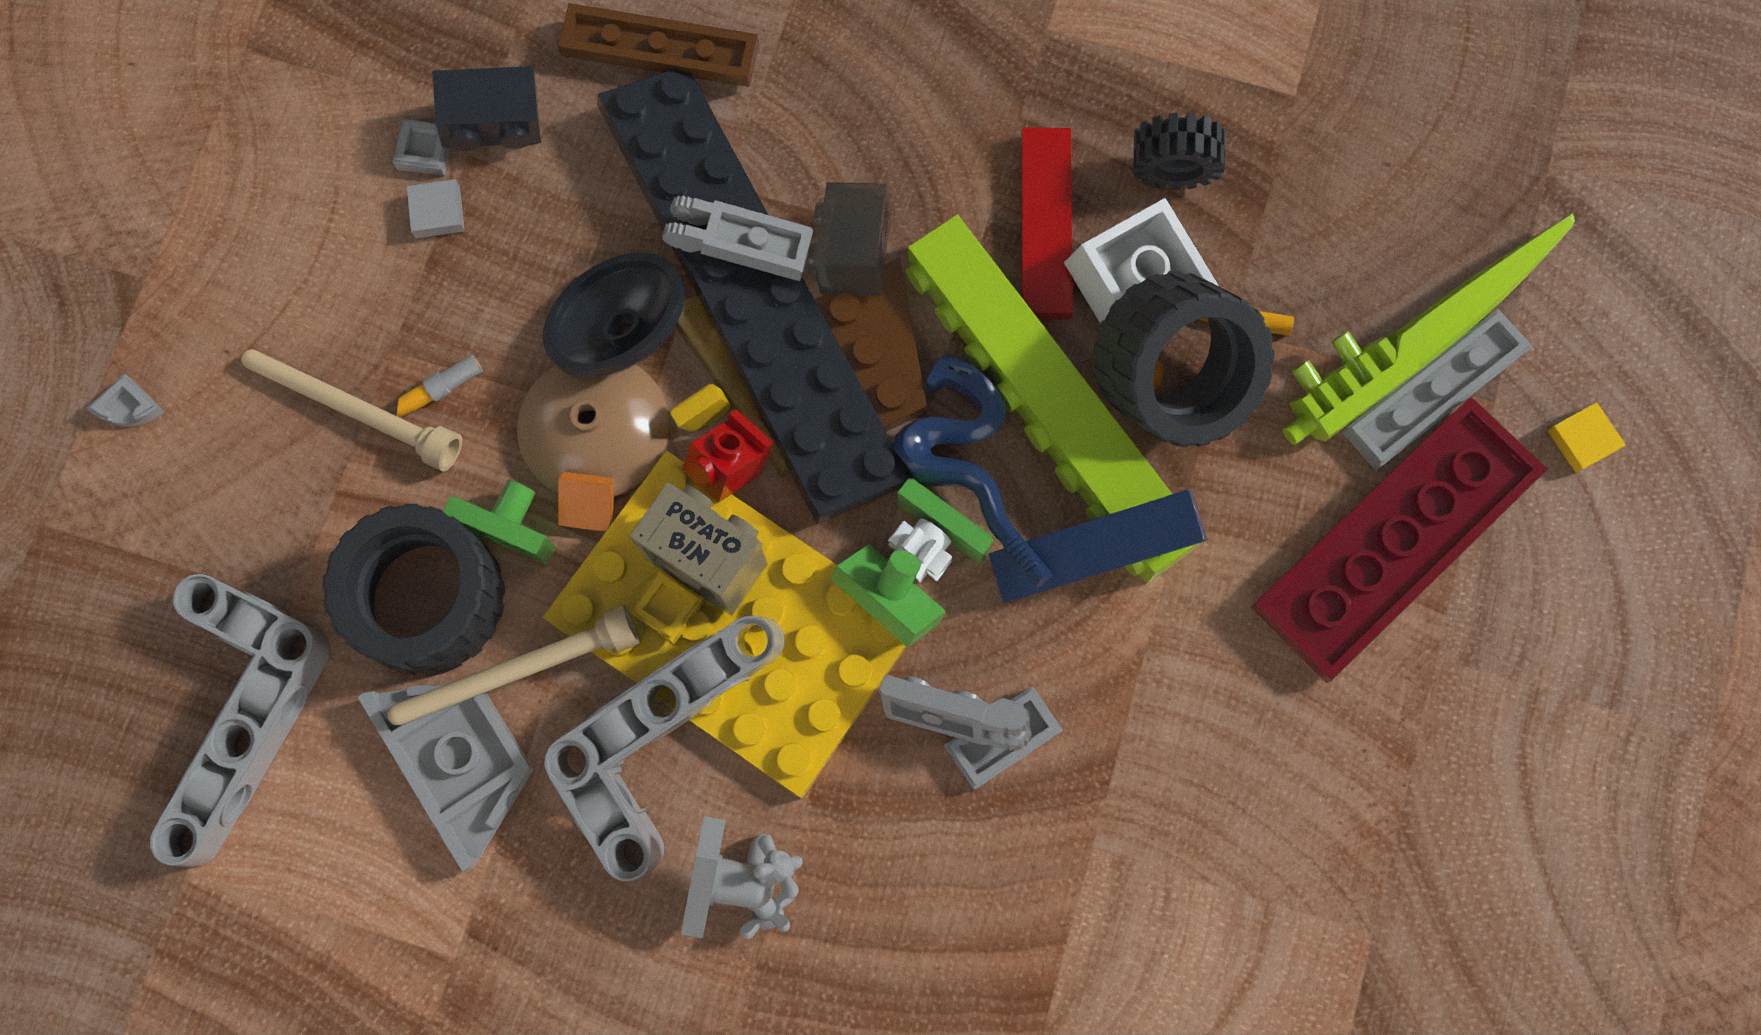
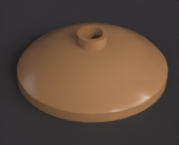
(620, 442)

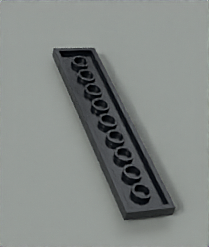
(763, 319)

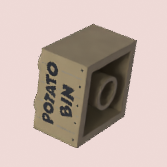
(700, 547)

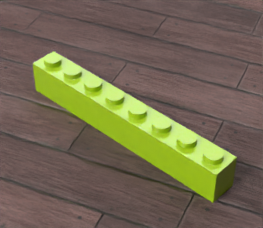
(1035, 379)

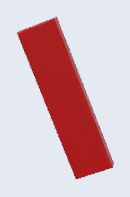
(1046, 221)

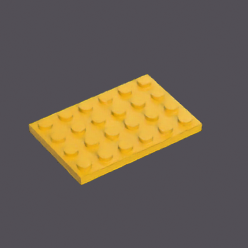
(793, 708)

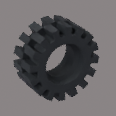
(1179, 151)

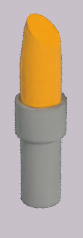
(438, 385)

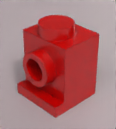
(727, 456)

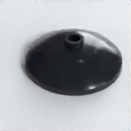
(614, 315)

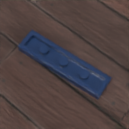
(1105, 544)

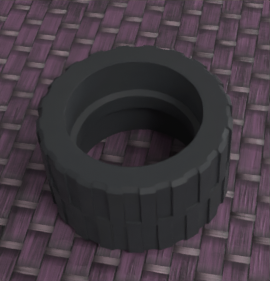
(1228, 382)
(371, 548)

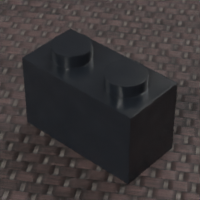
(486, 107)

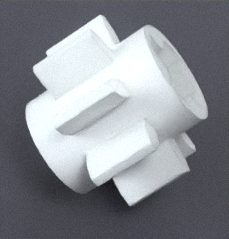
(927, 544)

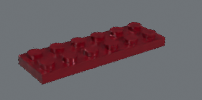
(1398, 539)

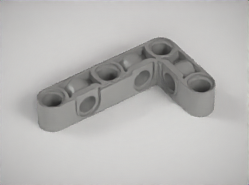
(263, 702)
(598, 795)

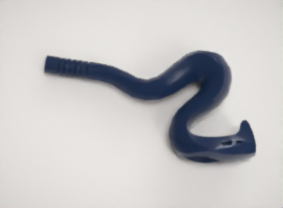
(918, 437)

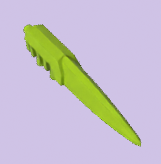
(1388, 362)

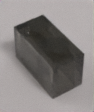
(851, 239)

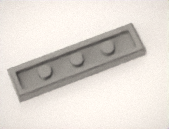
(1437, 389)

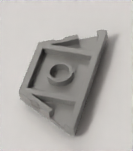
(457, 764)

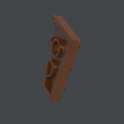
(880, 346)

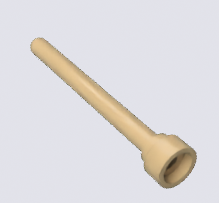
(436, 446)
(611, 632)

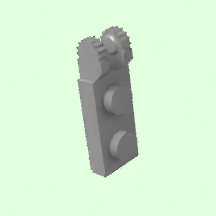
(739, 236)
(955, 713)

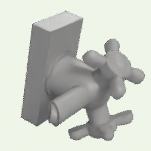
(739, 883)

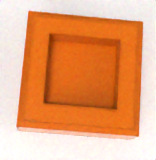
(585, 501)

